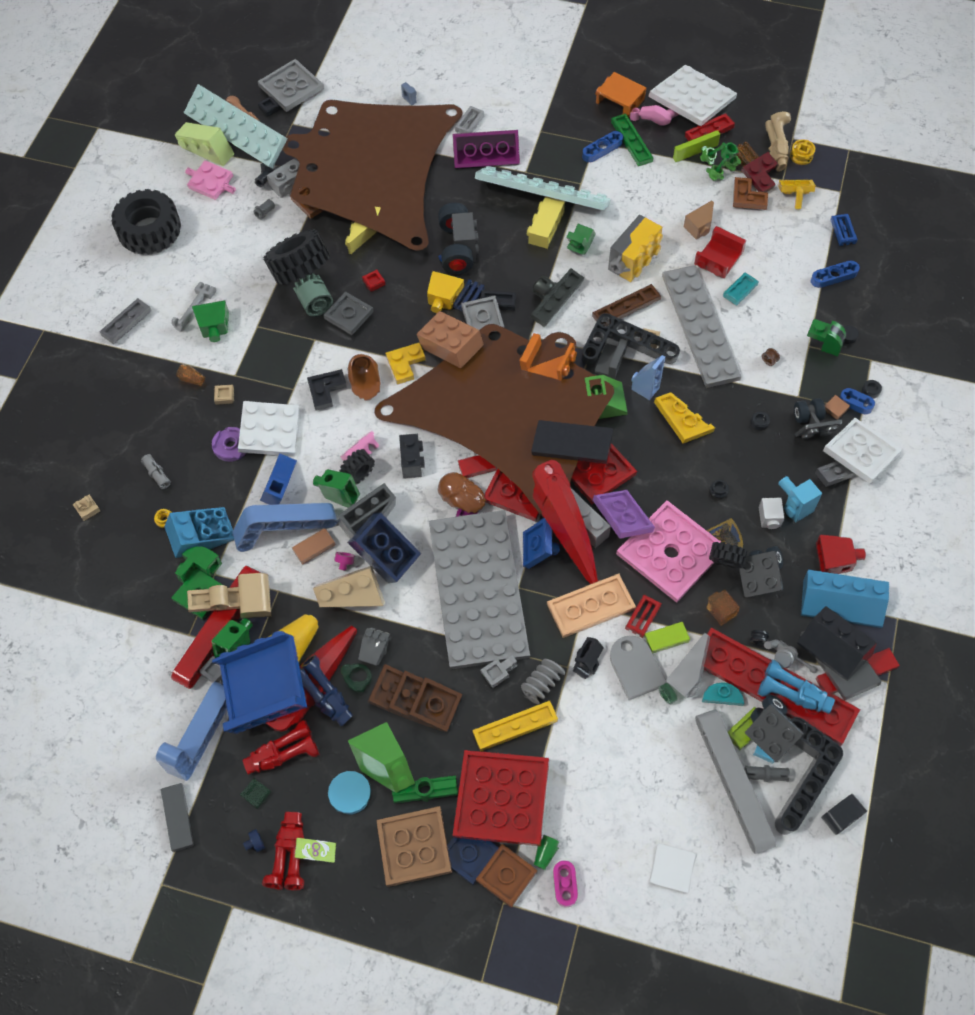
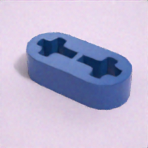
(857, 401)

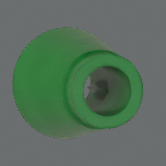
(545, 852)

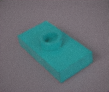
(740, 288)

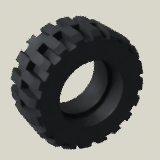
(141, 206)

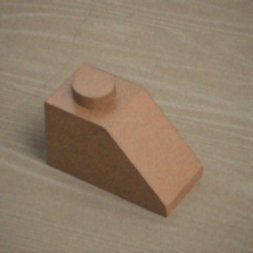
(699, 220)

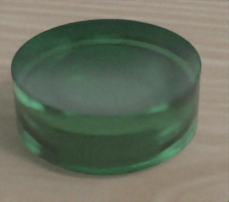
(667, 693)

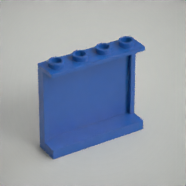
(261, 682)

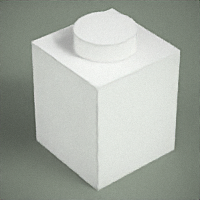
(771, 513)

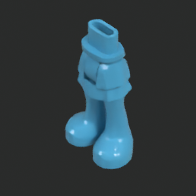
(807, 696)

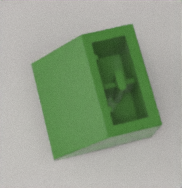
(617, 404)

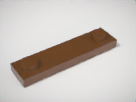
(629, 303)

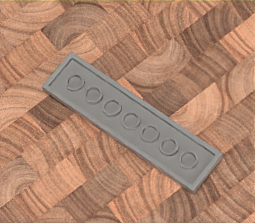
(701, 326)

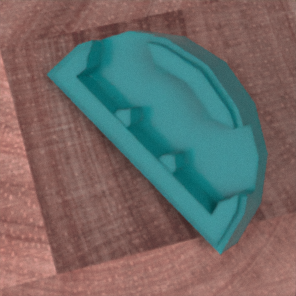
(723, 694)

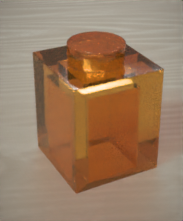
(722, 607)

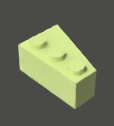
(205, 141)

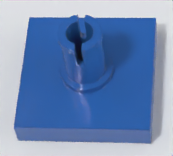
(538, 544)

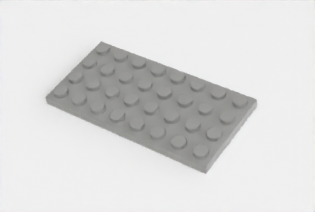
(478, 589)

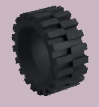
(296, 256)

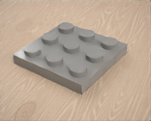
(291, 85)

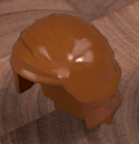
(364, 376)
(461, 493)

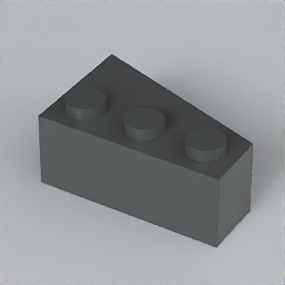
(377, 501)

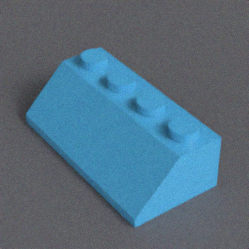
(851, 597)

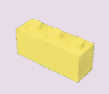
(545, 222)

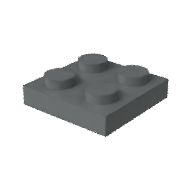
(348, 313)

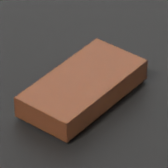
(313, 546)

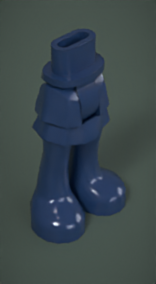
(329, 702)

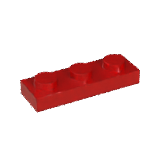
(720, 123)

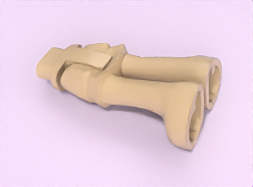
(779, 144)

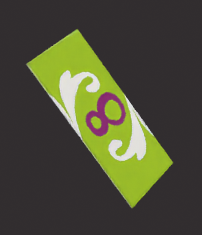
(315, 850)

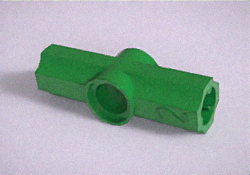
(439, 788)

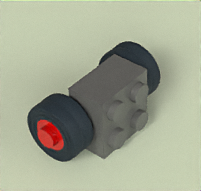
(457, 220)

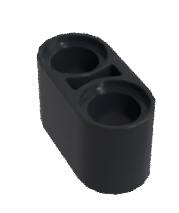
(844, 814)

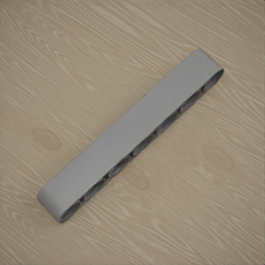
(735, 782)

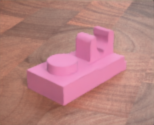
(362, 444)

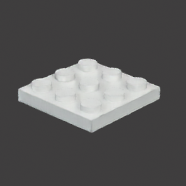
(268, 428)
(862, 450)

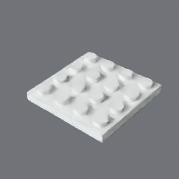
(693, 95)

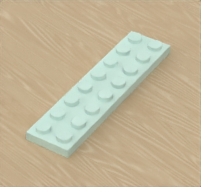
(236, 126)
(539, 187)

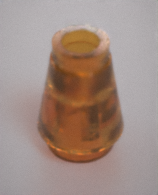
(190, 375)

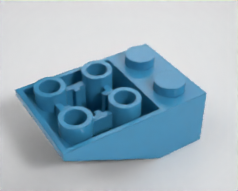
(198, 529)

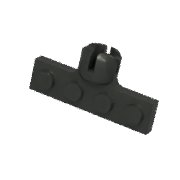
(554, 295)

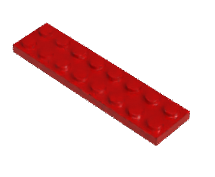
(746, 671)

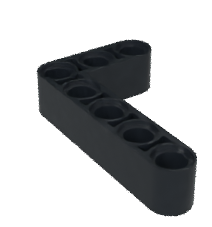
(632, 331)
(811, 775)

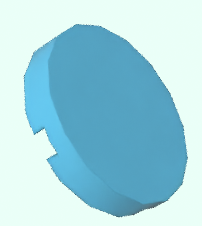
(349, 792)

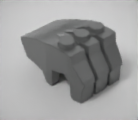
(374, 646)

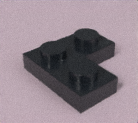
(322, 384)

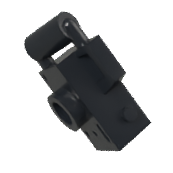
(588, 657)

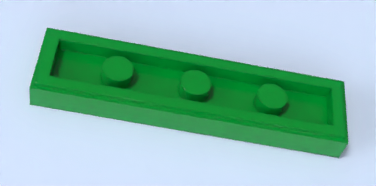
(632, 140)

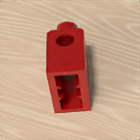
(837, 554)

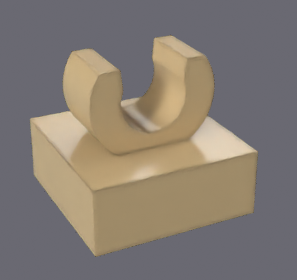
(86, 507)

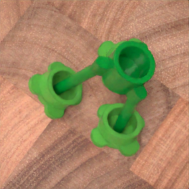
(729, 155)

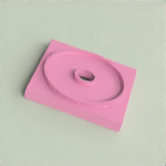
(672, 530)

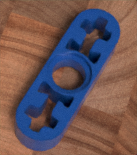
(612, 141)
(840, 269)

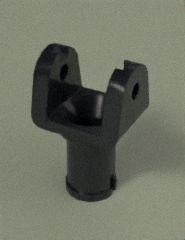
(262, 178)

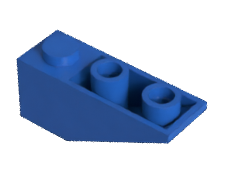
(278, 480)

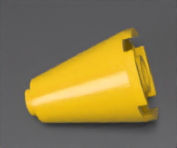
(303, 631)

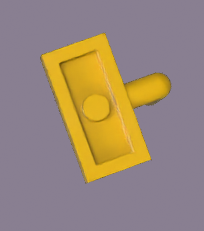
(799, 186)

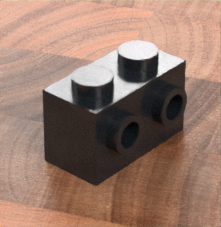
(410, 455)

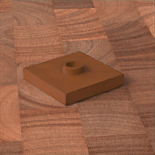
(506, 875)

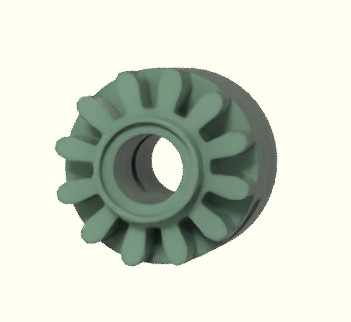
(313, 295)

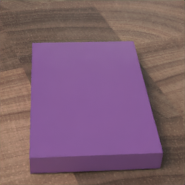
(623, 514)

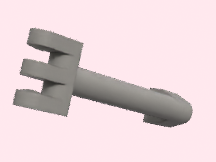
(202, 291)

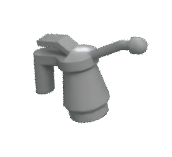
(786, 654)

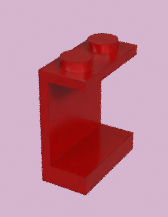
(720, 252)

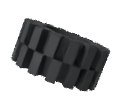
(358, 465)
(728, 554)

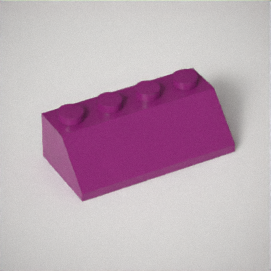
(486, 148)

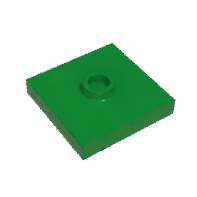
(196, 581)

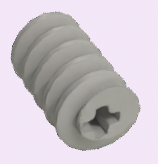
(541, 679)

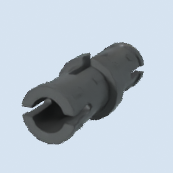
(767, 773)

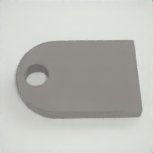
(636, 668)

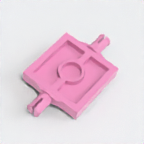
(210, 180)

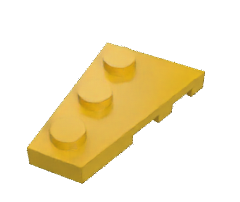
(683, 421)

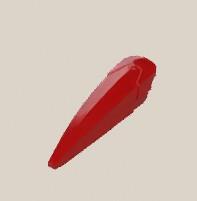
(563, 515)
(330, 658)

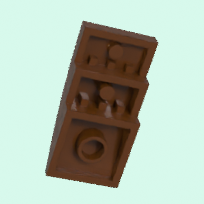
(415, 698)

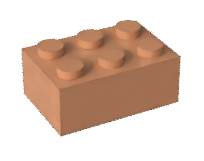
(450, 339)

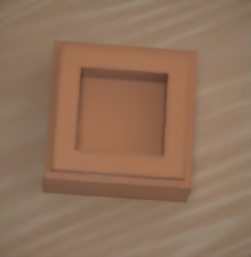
(836, 407)

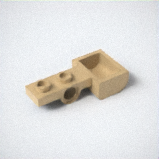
(250, 597)

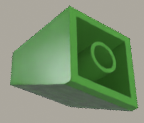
(382, 758)

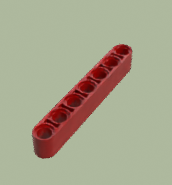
(201, 649)

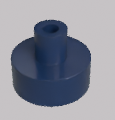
(254, 841)

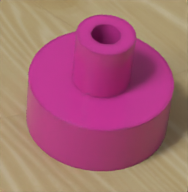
(344, 559)

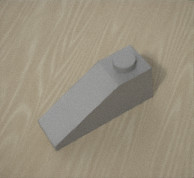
(690, 670)

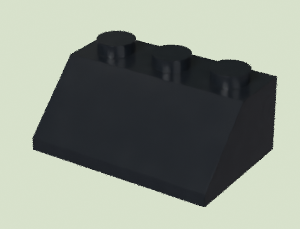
(837, 643)

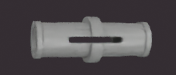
(155, 471)

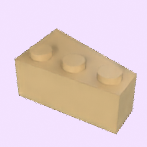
(350, 590)

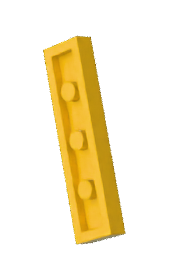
(515, 726)

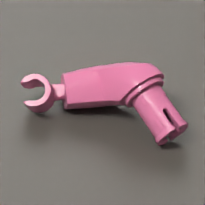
(654, 113)

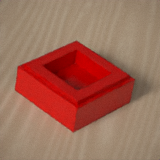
(374, 280)

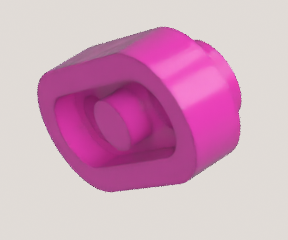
(565, 884)

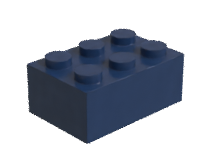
(384, 548)

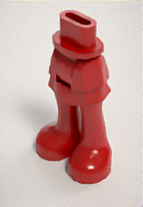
(268, 754)
(286, 842)

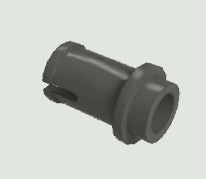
(264, 208)

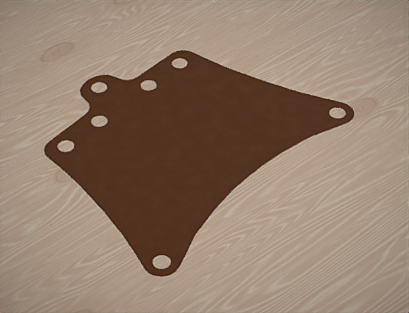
(371, 161)
(497, 405)

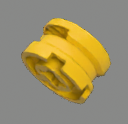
(802, 152)

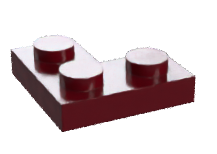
(758, 172)

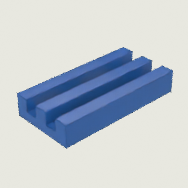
(838, 219)

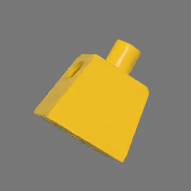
(443, 291)

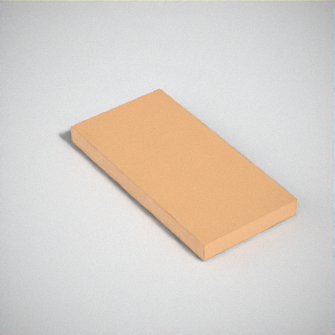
(591, 605)

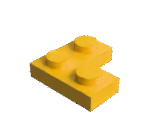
(402, 359)

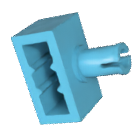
(801, 499)

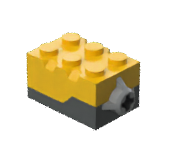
(635, 248)

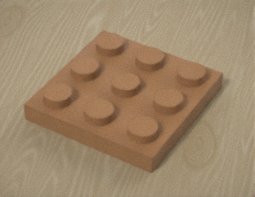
(413, 846)

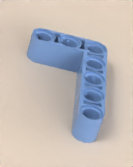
(280, 517)
(184, 758)

